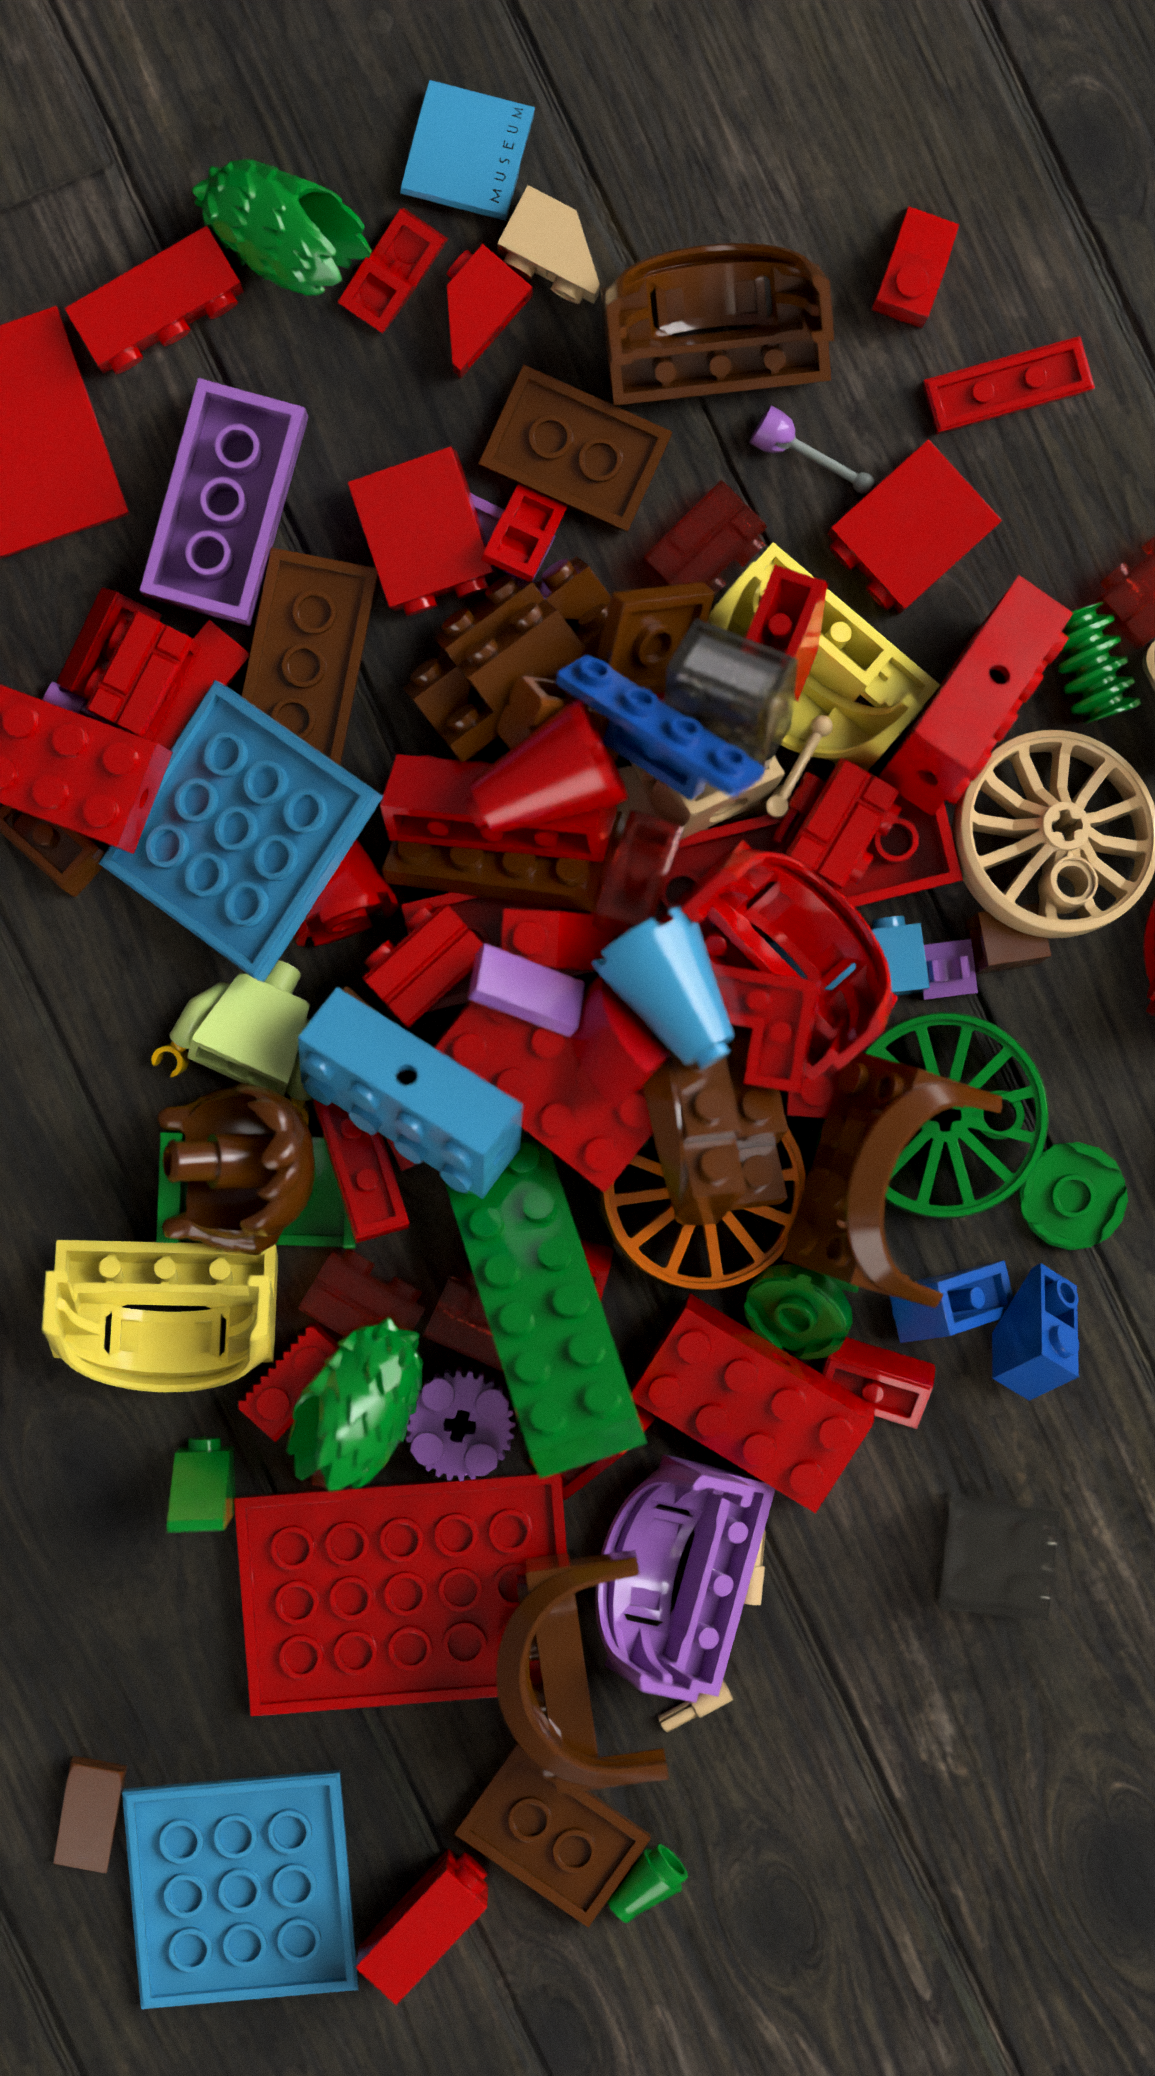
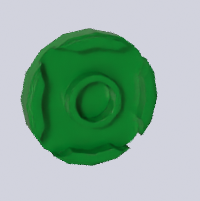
(1074, 1196)
(798, 1311)

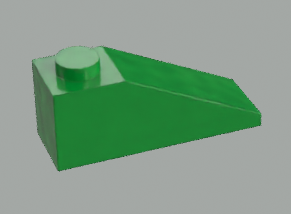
(202, 1486)

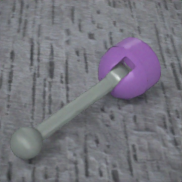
(777, 433)

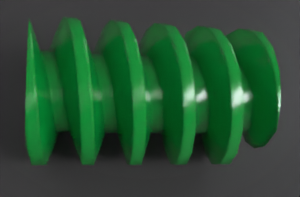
(1095, 666)

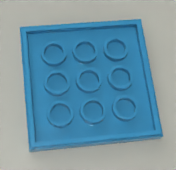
(244, 831)
(240, 1889)

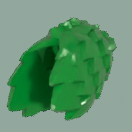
(281, 224)
(357, 1406)

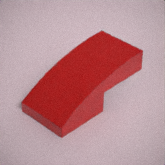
(393, 270)
(524, 532)

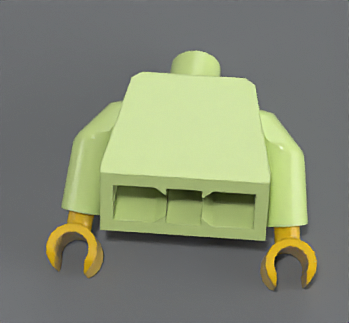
(246, 1032)

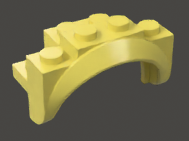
(849, 663)

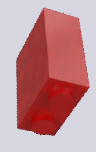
(912, 528)
(423, 531)
(423, 1925)

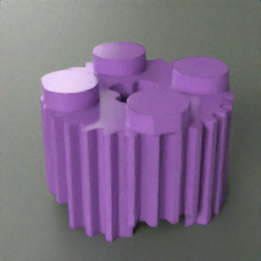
(477, 1449)

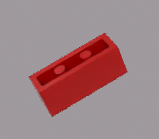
(156, 301)

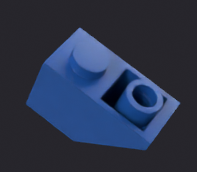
(1038, 1335)

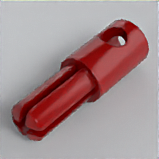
(800, 803)

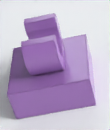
(950, 969)

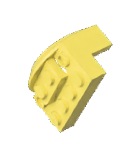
(160, 1347)

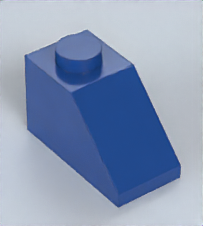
(968, 1301)

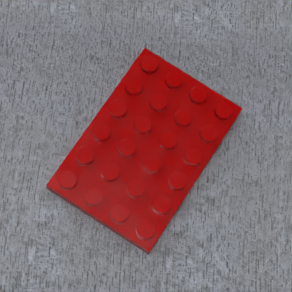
(387, 1588)

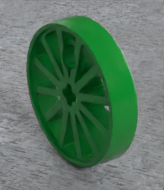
(969, 1116)

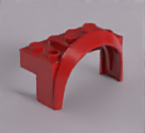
(812, 926)

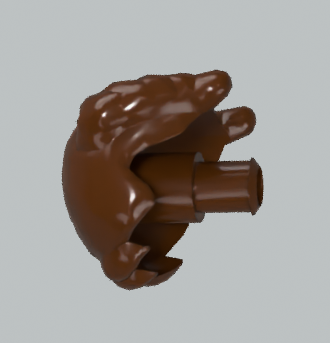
(243, 1164)

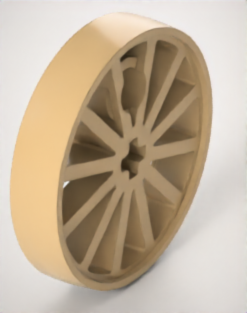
(1069, 857)

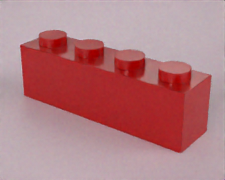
(428, 806)

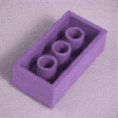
(224, 502)

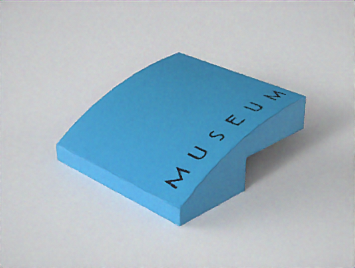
(467, 150)

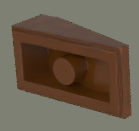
(59, 852)
(89, 1814)

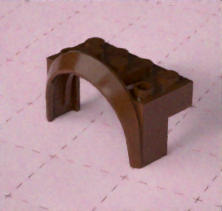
(716, 289)
(844, 1194)
(549, 1631)

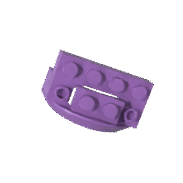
(695, 1640)

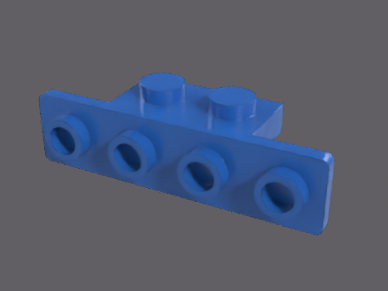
(657, 735)

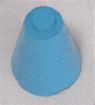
(671, 987)

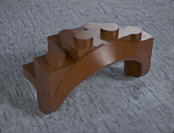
(504, 637)
(716, 1134)

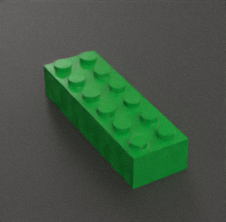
(546, 1316)

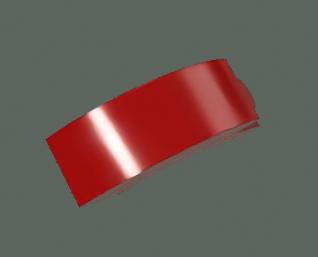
(615, 1044)

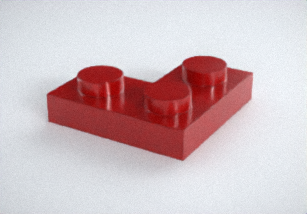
(781, 1018)

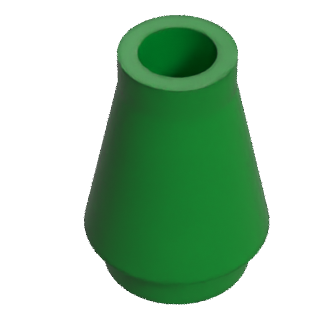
(649, 1882)

